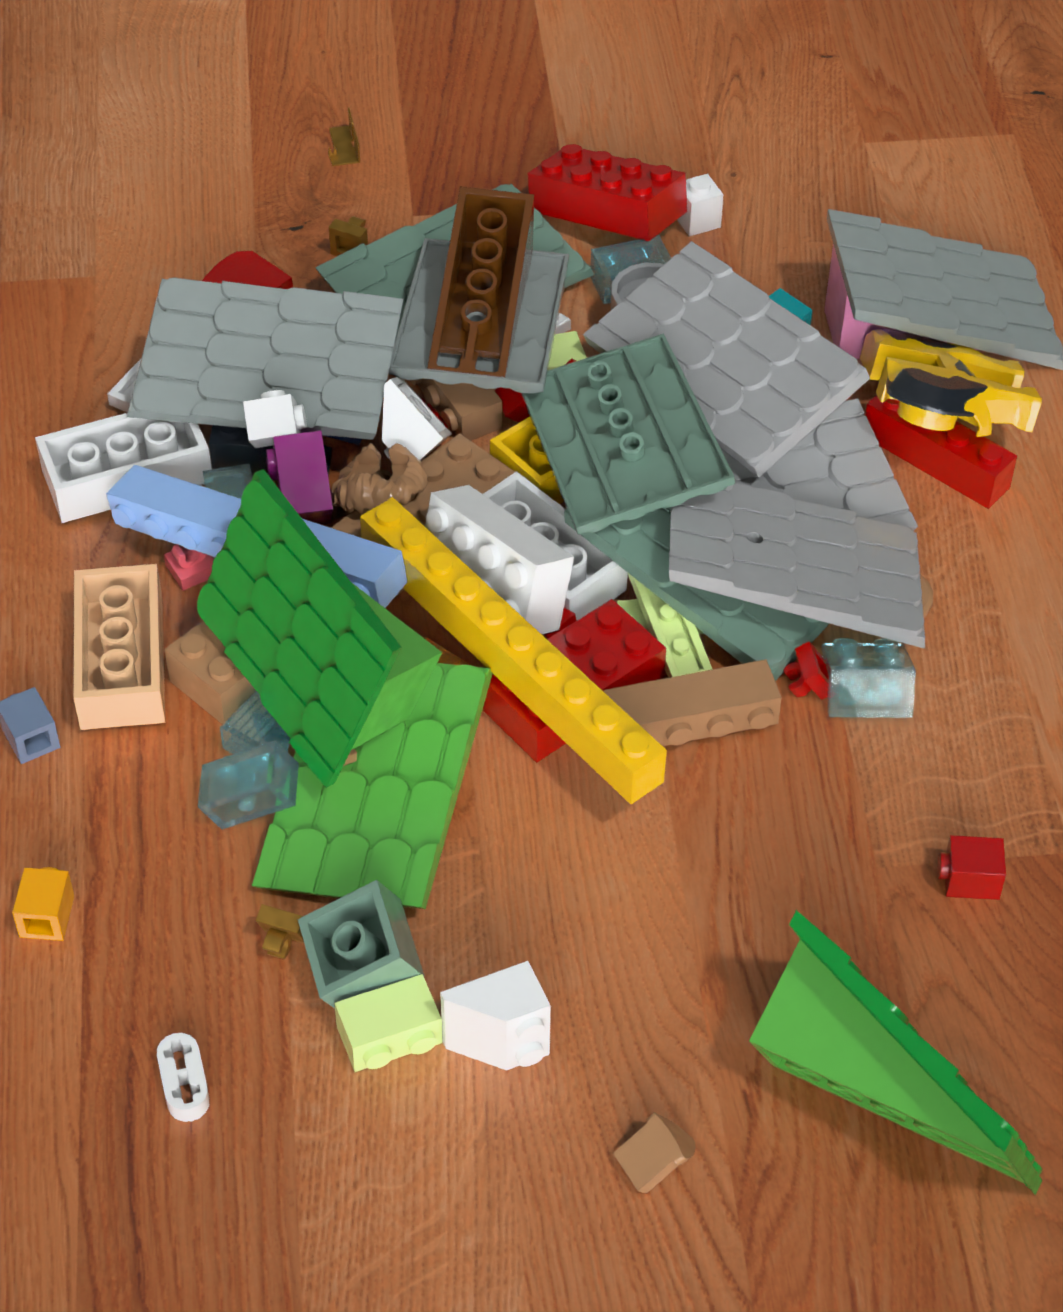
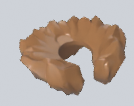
(363, 490)

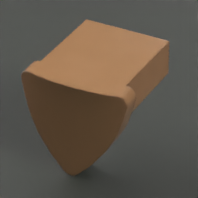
(654, 1152)

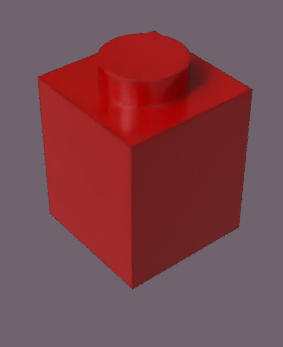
(973, 867)

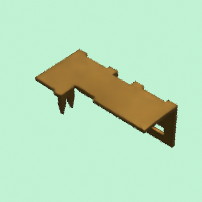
(342, 141)

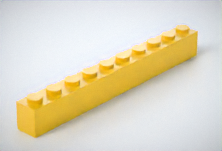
(520, 655)

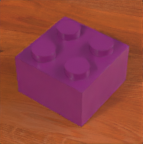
(302, 474)

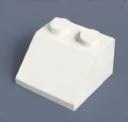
(410, 421)
(498, 1018)

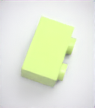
(389, 1023)

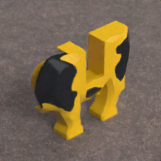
(947, 381)

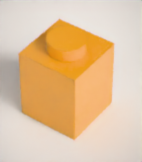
(43, 903)

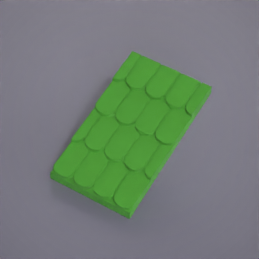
(385, 809)

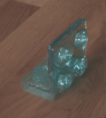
(869, 679)

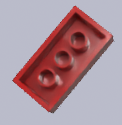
(608, 192)
(606, 648)

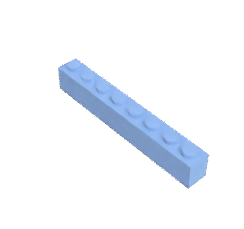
(200, 520)

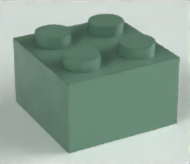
(359, 943)

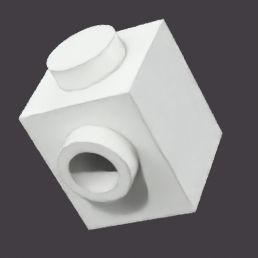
(703, 206)
(273, 416)

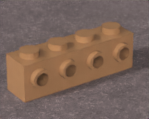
(703, 703)

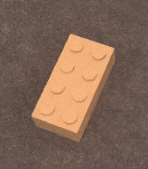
(118, 647)

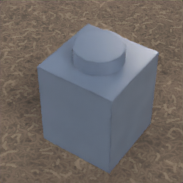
(28, 725)

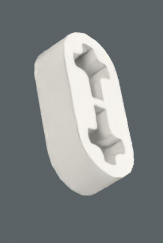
(174, 1078)

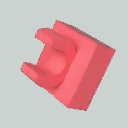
(188, 566)

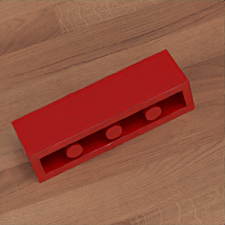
(953, 456)

